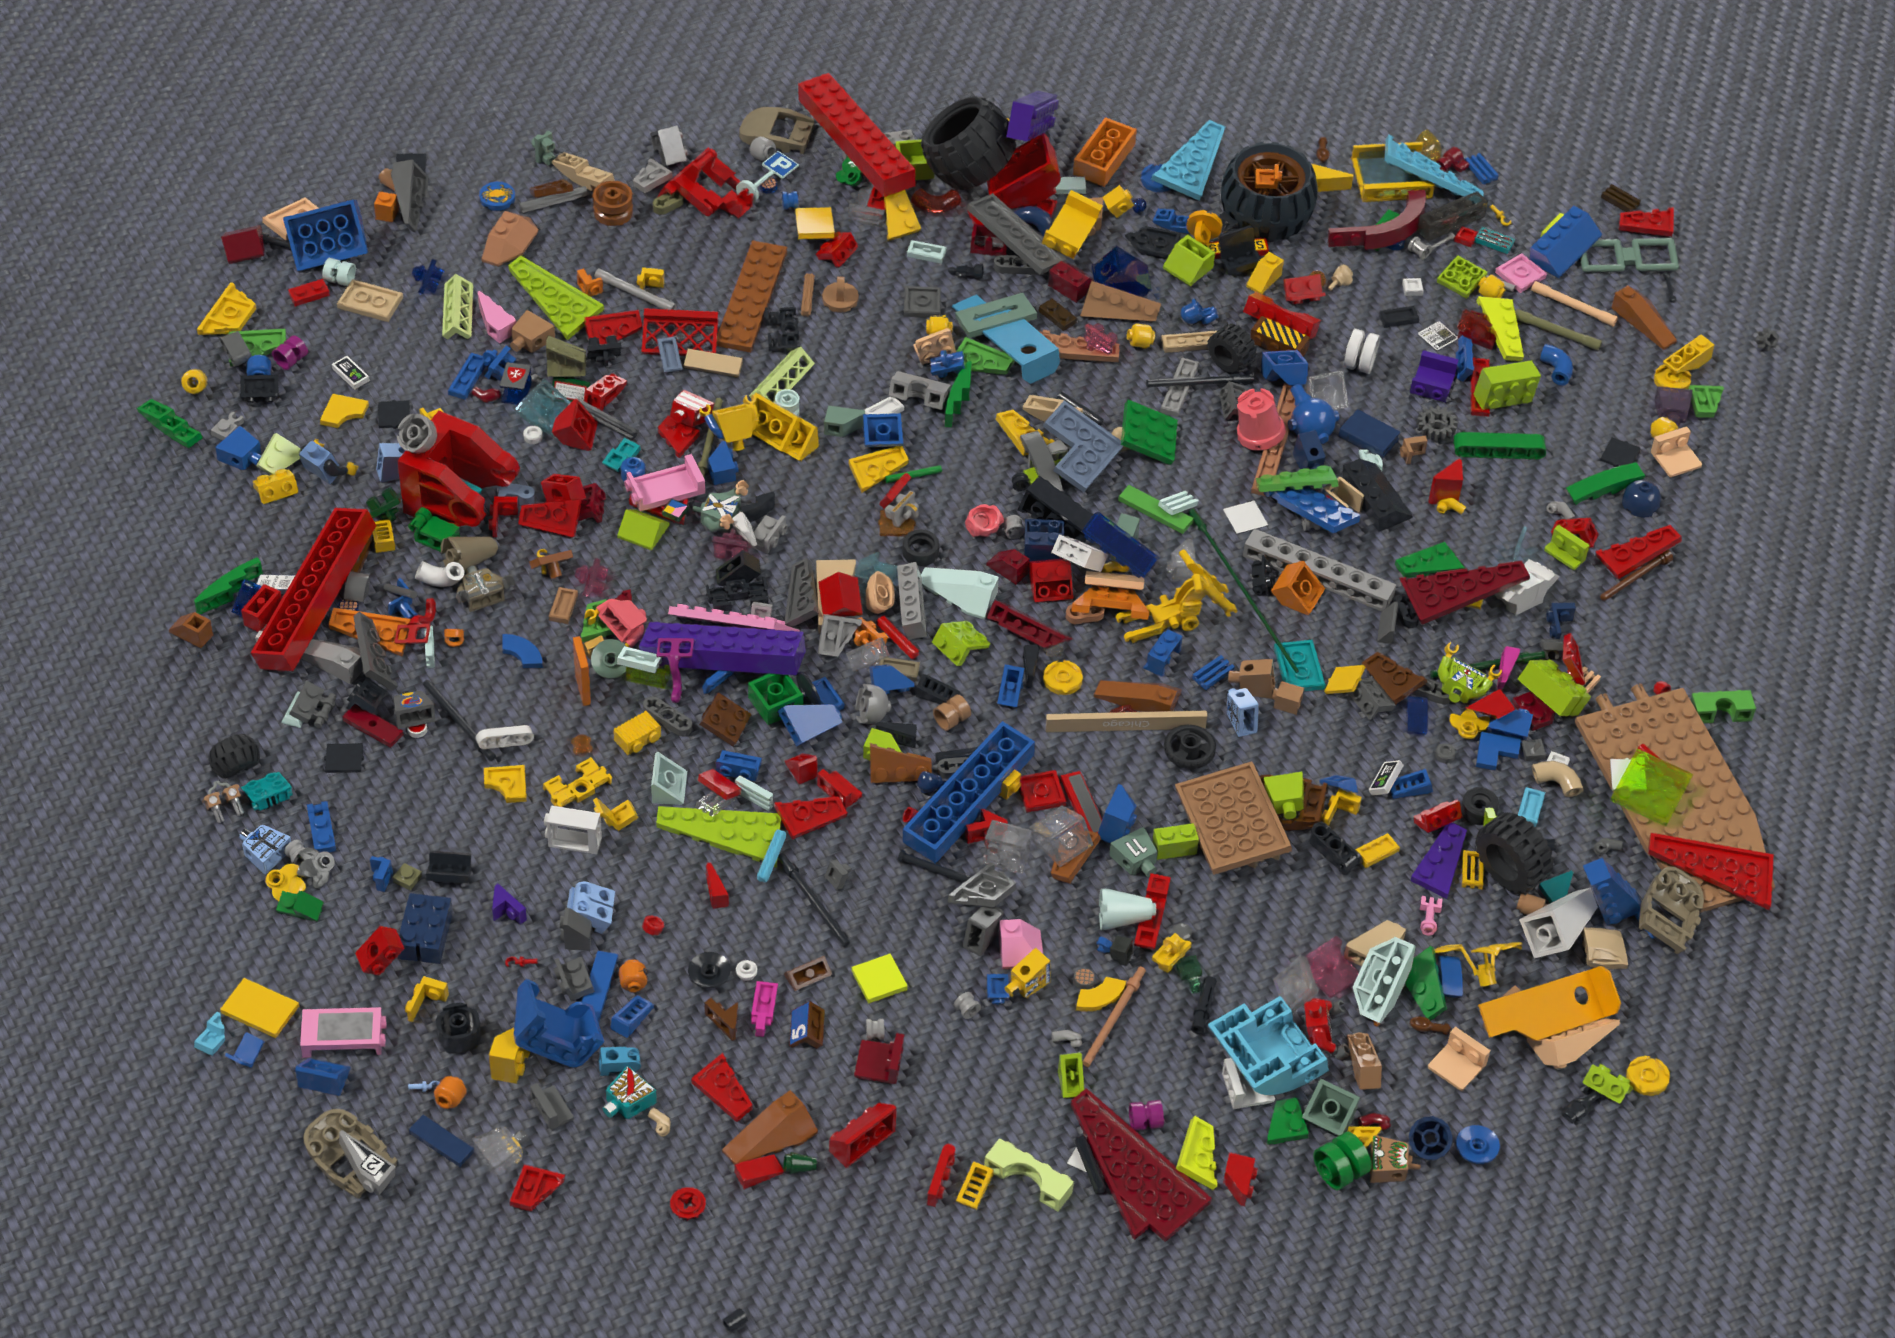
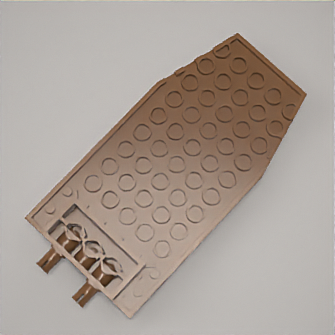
(1713, 802)

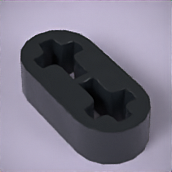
(1404, 611)

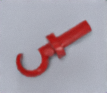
(521, 961)

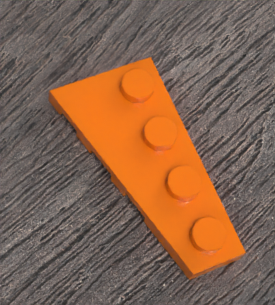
(386, 626)

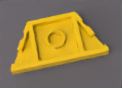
(228, 313)

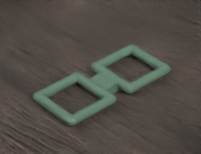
(1632, 256)

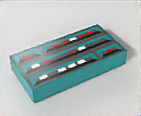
(1494, 240)

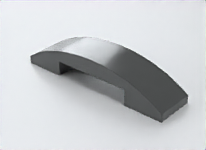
(1041, 457)

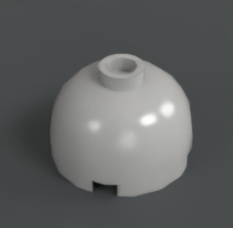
(417, 433)
(872, 704)

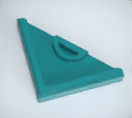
(1556, 887)

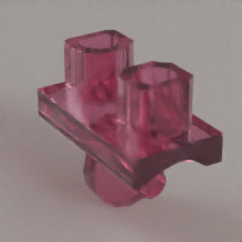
(1097, 339)
(729, 542)
(589, 575)

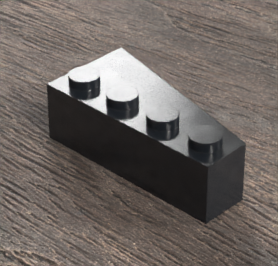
(1049, 503)

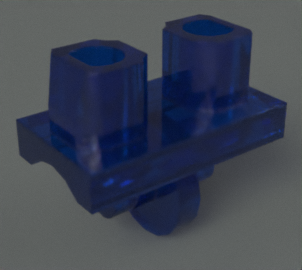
(421, 273)
(247, 591)

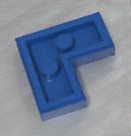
(1493, 745)

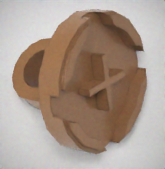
(840, 296)

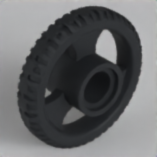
(1190, 746)

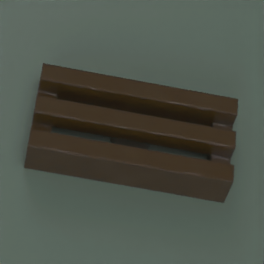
(1620, 198)

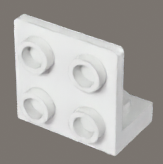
(1239, 1089)

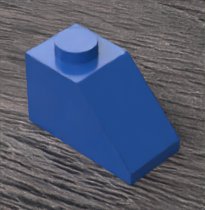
(1514, 724)

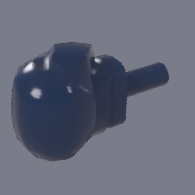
(929, 782)

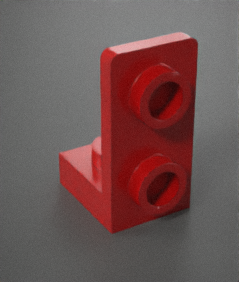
(597, 392)
(502, 506)
(1580, 526)

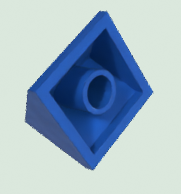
(882, 430)
(322, 1076)

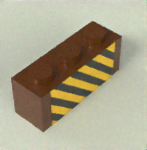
(1278, 337)

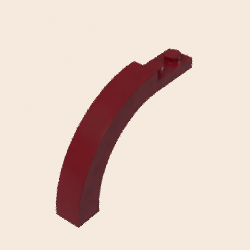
(1385, 233)

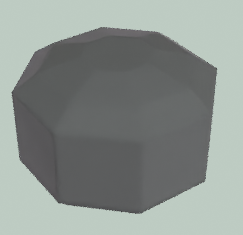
(1183, 931)

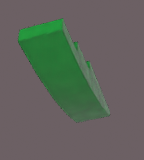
(959, 392)
(167, 422)
(1604, 482)
(223, 589)

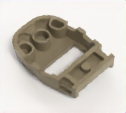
(762, 120)
(1679, 896)
(323, 1145)

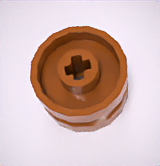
(613, 203)

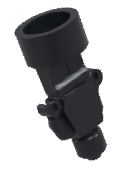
(977, 270)

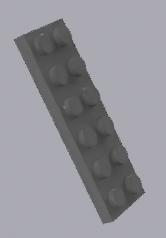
(1015, 233)

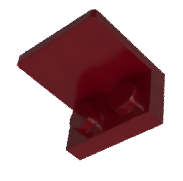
(880, 1060)

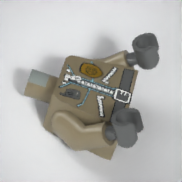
(482, 588)

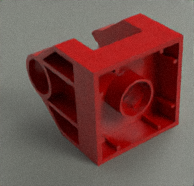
(459, 452)

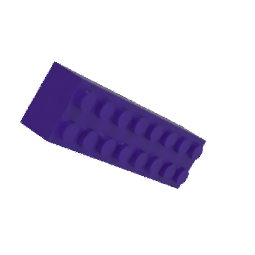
(1032, 115)
(730, 647)

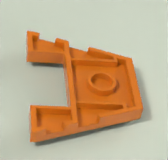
(1111, 598)

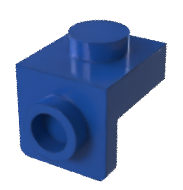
(996, 988)

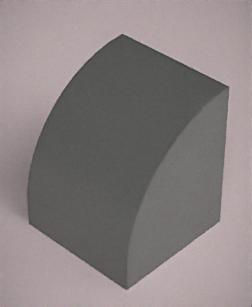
(357, 586)

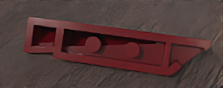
(1026, 625)

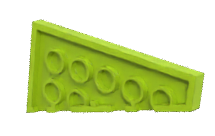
(728, 830)

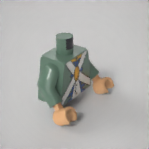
(721, 508)

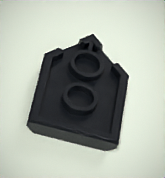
(1154, 241)

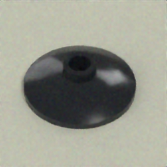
(807, 689)
(709, 963)

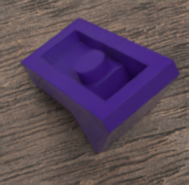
(505, 903)

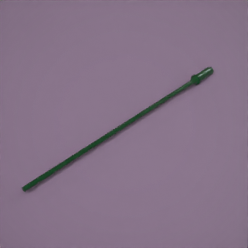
(1202, 527)

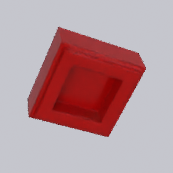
(1466, 236)

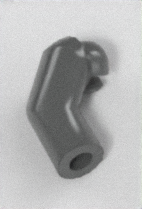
(1606, 844)

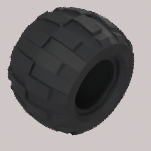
(968, 143)

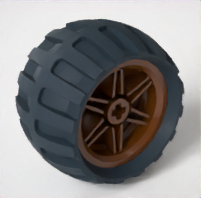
(1270, 212)

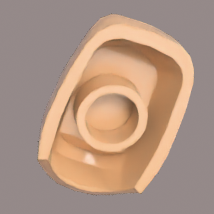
(879, 593)

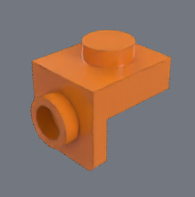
(1268, 177)

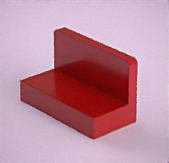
(836, 785)

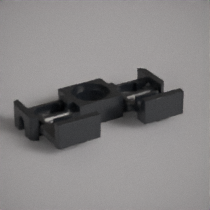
(788, 340)
(721, 595)

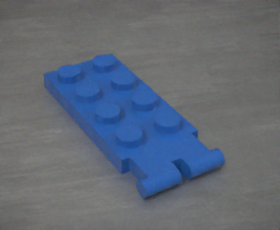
(1316, 508)

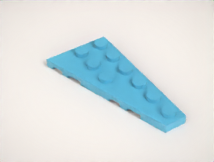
(1191, 164)
(1425, 168)

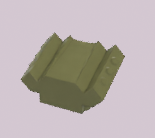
(564, 359)

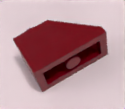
(1010, 565)

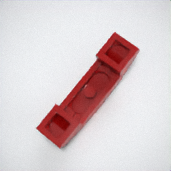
(1149, 930)

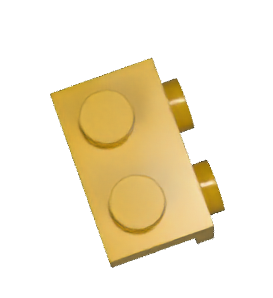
(275, 486)

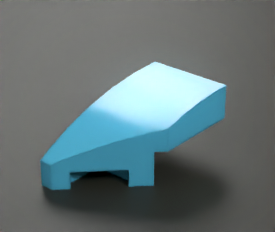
(212, 1037)

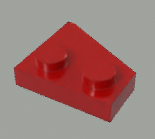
(678, 435)

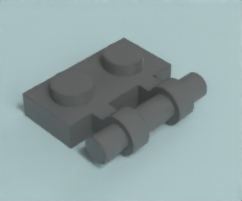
(308, 700)

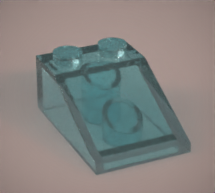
(542, 406)

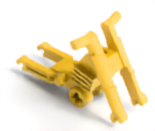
(1184, 605)

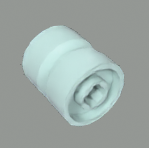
(339, 272)
(789, 400)

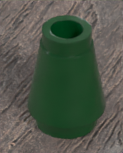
(798, 1163)

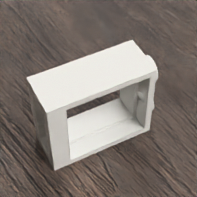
(1079, 553)
(571, 839)

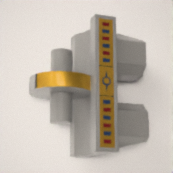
(904, 509)

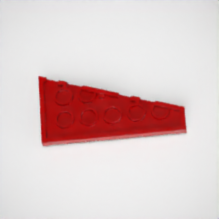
(1730, 868)

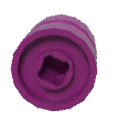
(289, 352)
(1146, 1115)

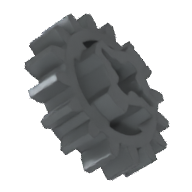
(1437, 423)

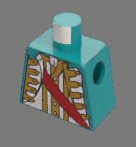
(629, 1095)

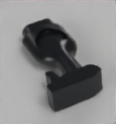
(1580, 1107)

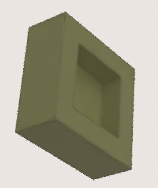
(407, 876)

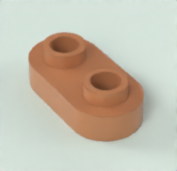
(1096, 614)

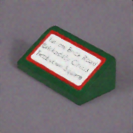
(571, 388)

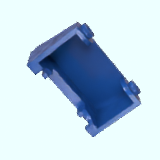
(555, 1033)

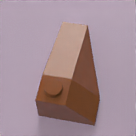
(1140, 695)

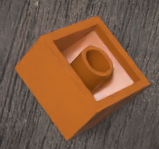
(1298, 588)

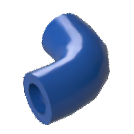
(1561, 363)

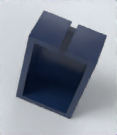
(425, 925)

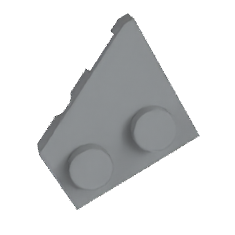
(835, 633)

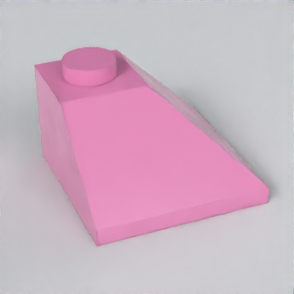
(1017, 941)

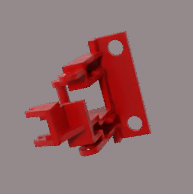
(708, 201)

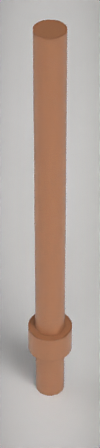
(1131, 986)

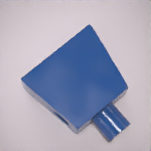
(239, 449)

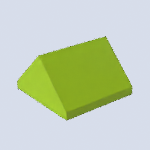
(641, 528)

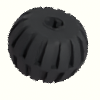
(233, 755)

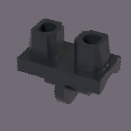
(604, 352)

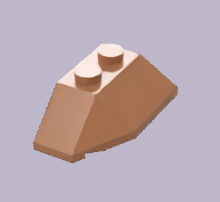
(508, 238)

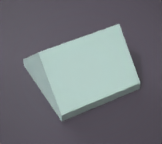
(668, 781)

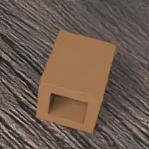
(1288, 697)

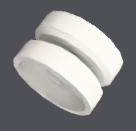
(1361, 351)

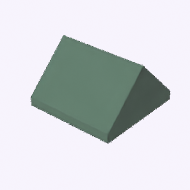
(1331, 1107)

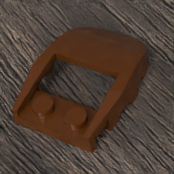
(1313, 806)

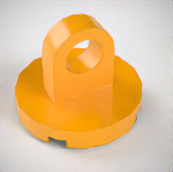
(1204, 226)

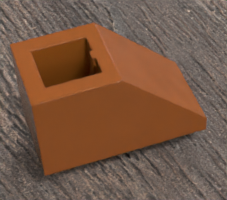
(193, 629)

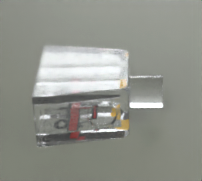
(499, 1149)

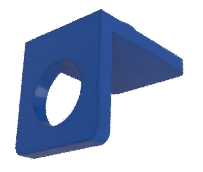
(247, 1050)

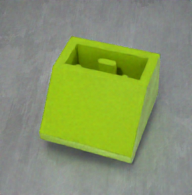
(1189, 260)

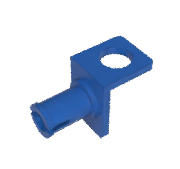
(402, 603)

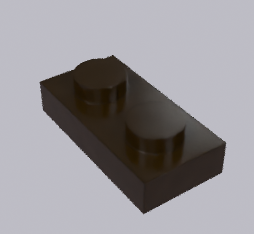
(1057, 314)

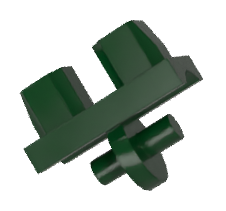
(392, 500)

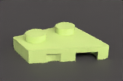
(278, 455)

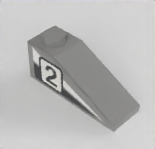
(371, 1169)

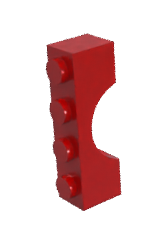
(1261, 305)

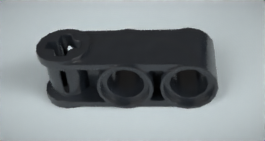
(1342, 855)

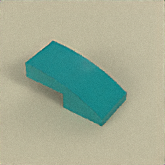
(623, 451)

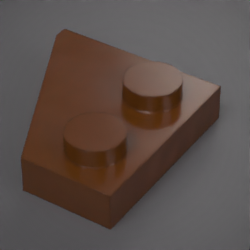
(551, 188)

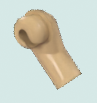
(663, 1122)

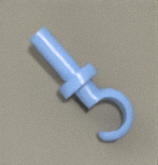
(423, 1086)

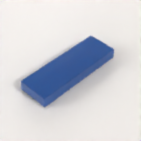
(467, 376)

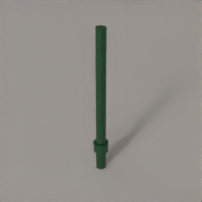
(1523, 658)

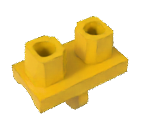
(1170, 952)

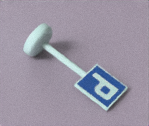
(777, 164)

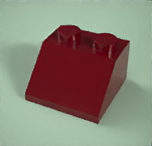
(1069, 281)

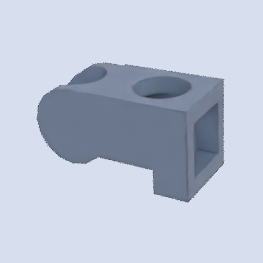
(524, 493)

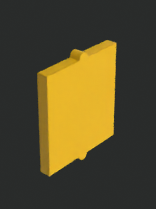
(1344, 679)

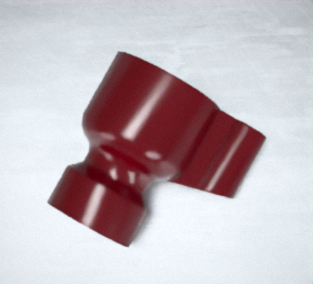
(1453, 158)

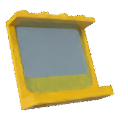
(1381, 181)

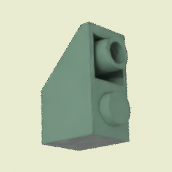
(842, 421)

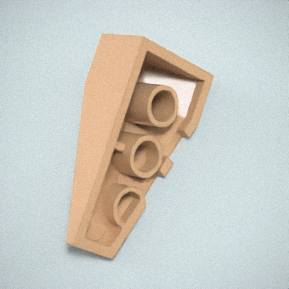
(1571, 1044)

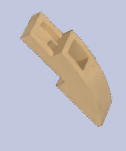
(580, 172)

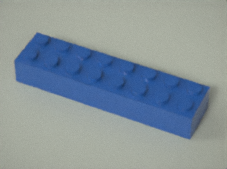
(967, 792)

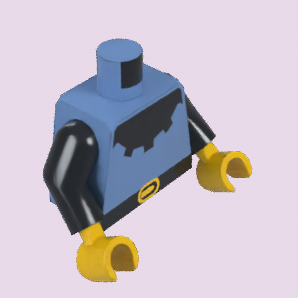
(322, 462)

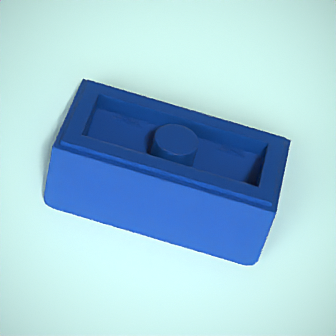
(1341, 782)

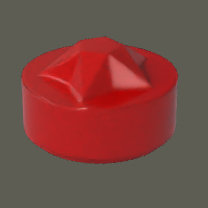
(653, 925)

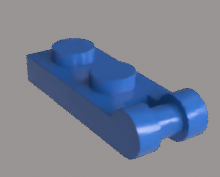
(321, 827)

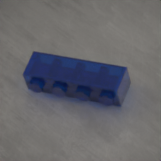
(1120, 544)

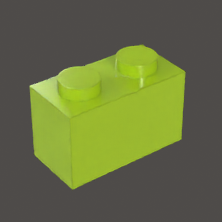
(1175, 841)

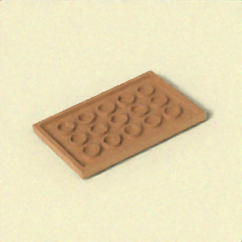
(1233, 818)

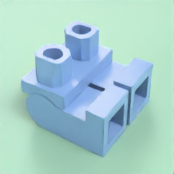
(593, 903)

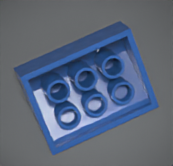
(325, 234)

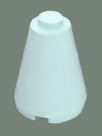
(1123, 909)

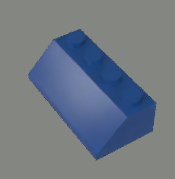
(1565, 242)

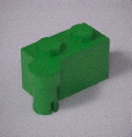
(431, 530)

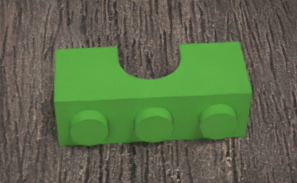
(1736, 703)

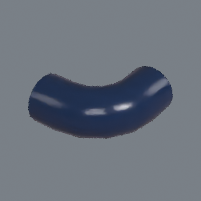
(1035, 216)

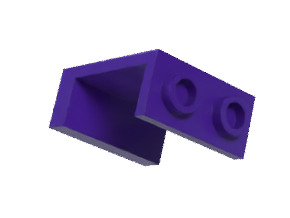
(1434, 376)

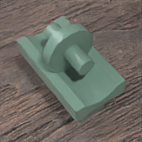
(544, 148)

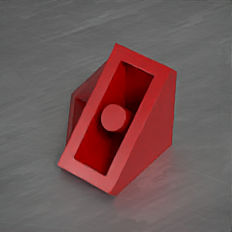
(1494, 705)

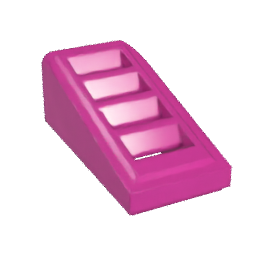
(1507, 663)

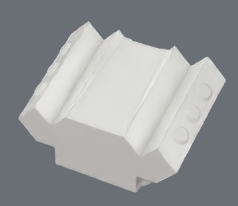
(1531, 592)

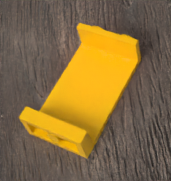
(1072, 224)

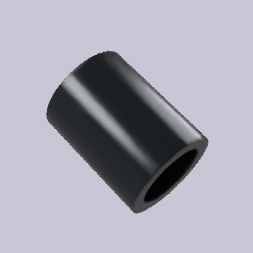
(735, 1320)

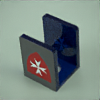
(517, 383)

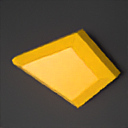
(1365, 1134)

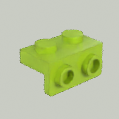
(1607, 1084)

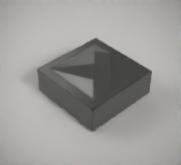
(1533, 749)

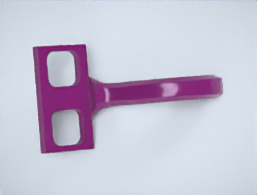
(674, 658)

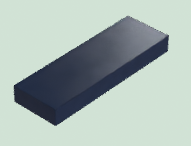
(441, 1140)

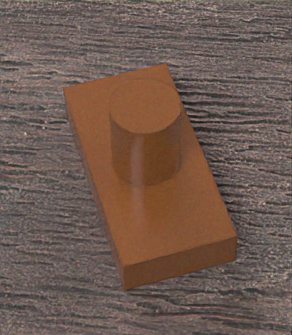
(552, 562)

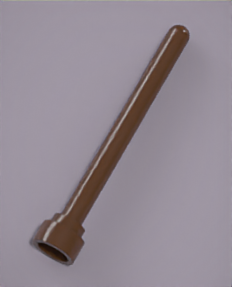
(1661, 559)

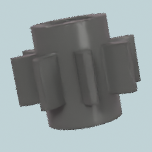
(1766, 339)

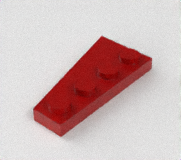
(1633, 554)

